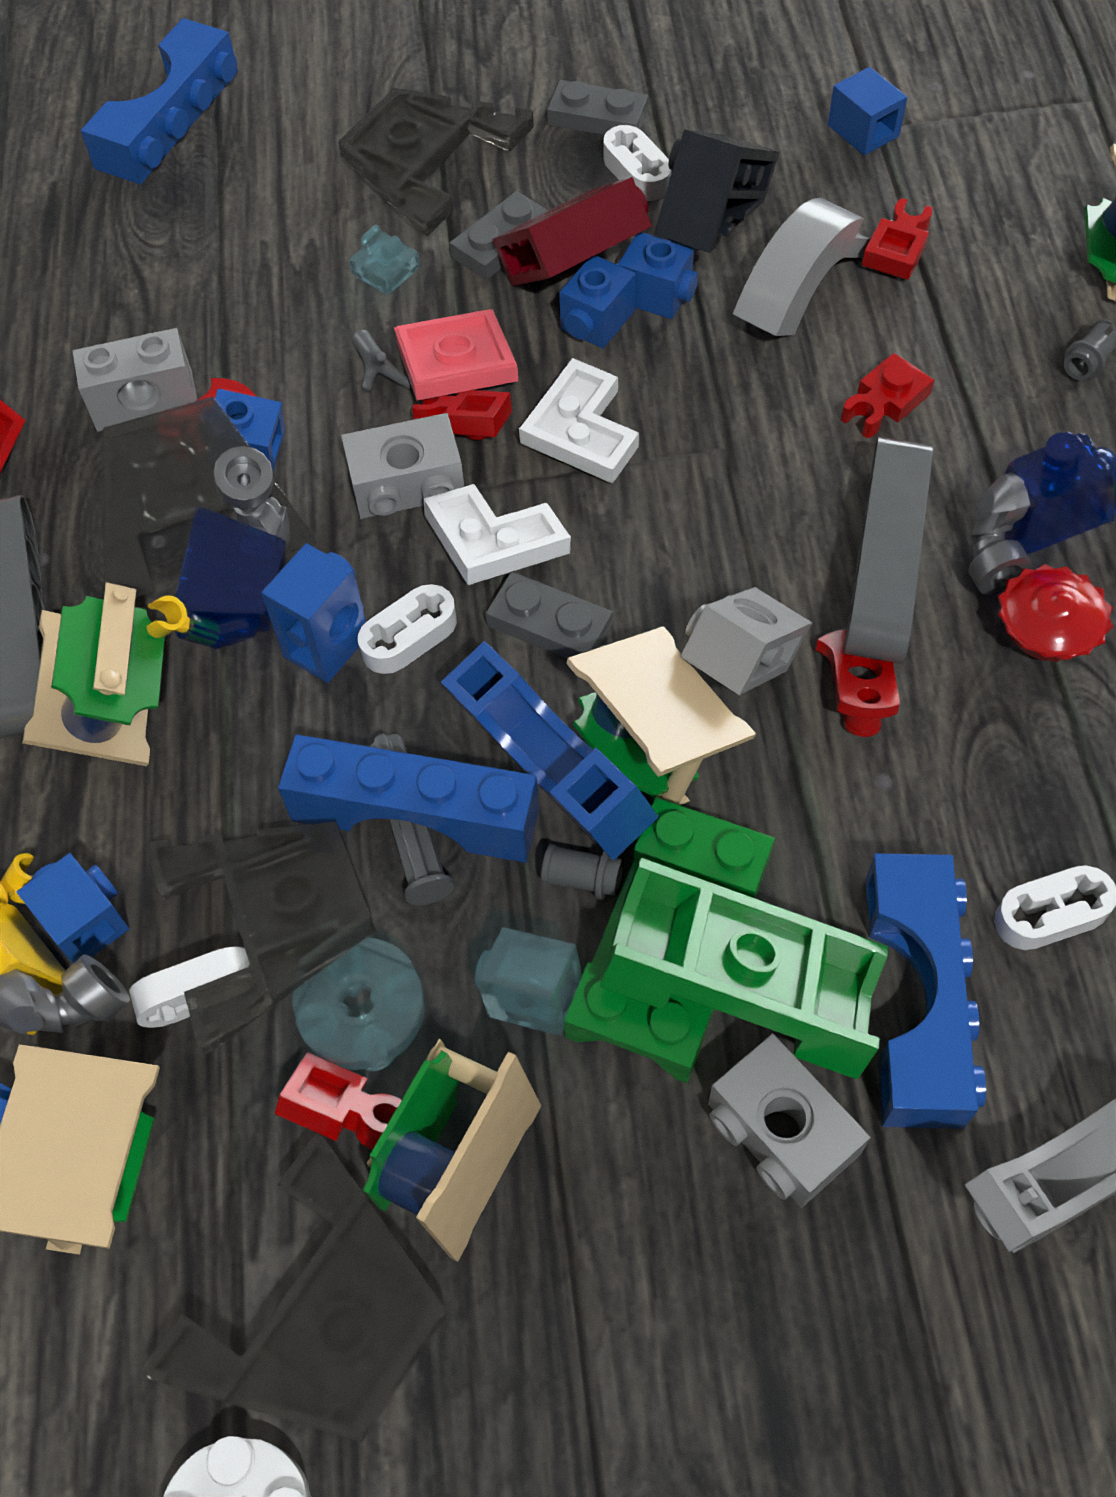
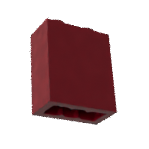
(573, 232)

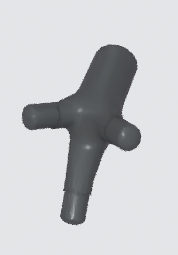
(376, 361)

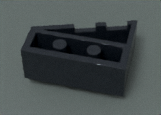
(712, 185)

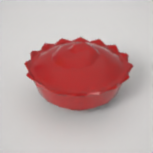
(1054, 613)

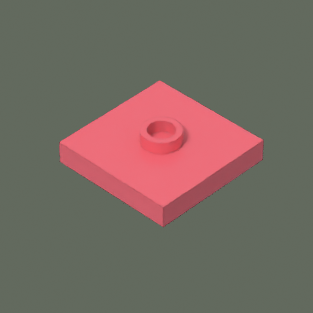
(455, 354)

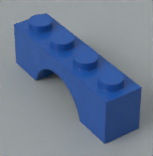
(136, 134)
(566, 768)
(474, 805)
(929, 1071)

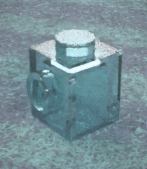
(529, 980)

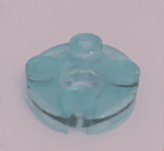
(371, 1038)

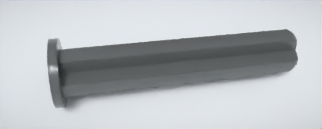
(417, 848)

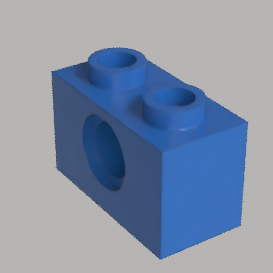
(316, 611)

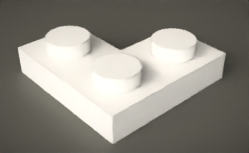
(571, 427)
(493, 545)

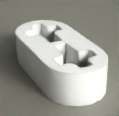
(645, 158)
(405, 626)
(1059, 920)
(160, 996)

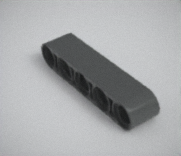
(889, 551)
(20, 613)

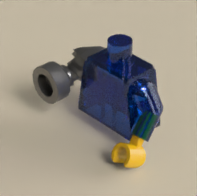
(1041, 503)
(229, 559)

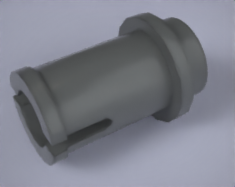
(1087, 357)
(582, 871)

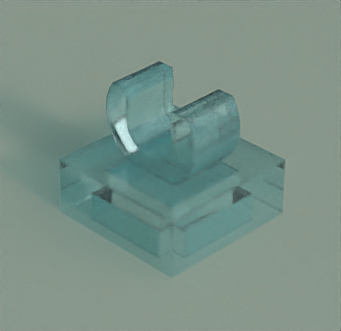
(383, 260)

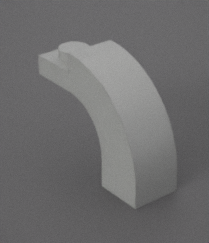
(795, 264)
(1050, 1184)

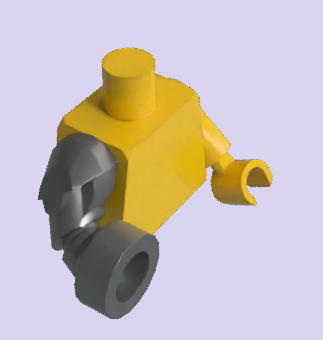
(34, 985)

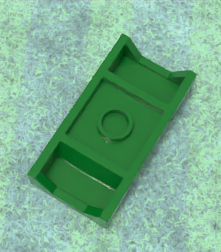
(700, 848)
(748, 963)

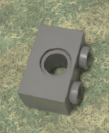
(134, 377)
(402, 464)
(744, 639)
(775, 1081)

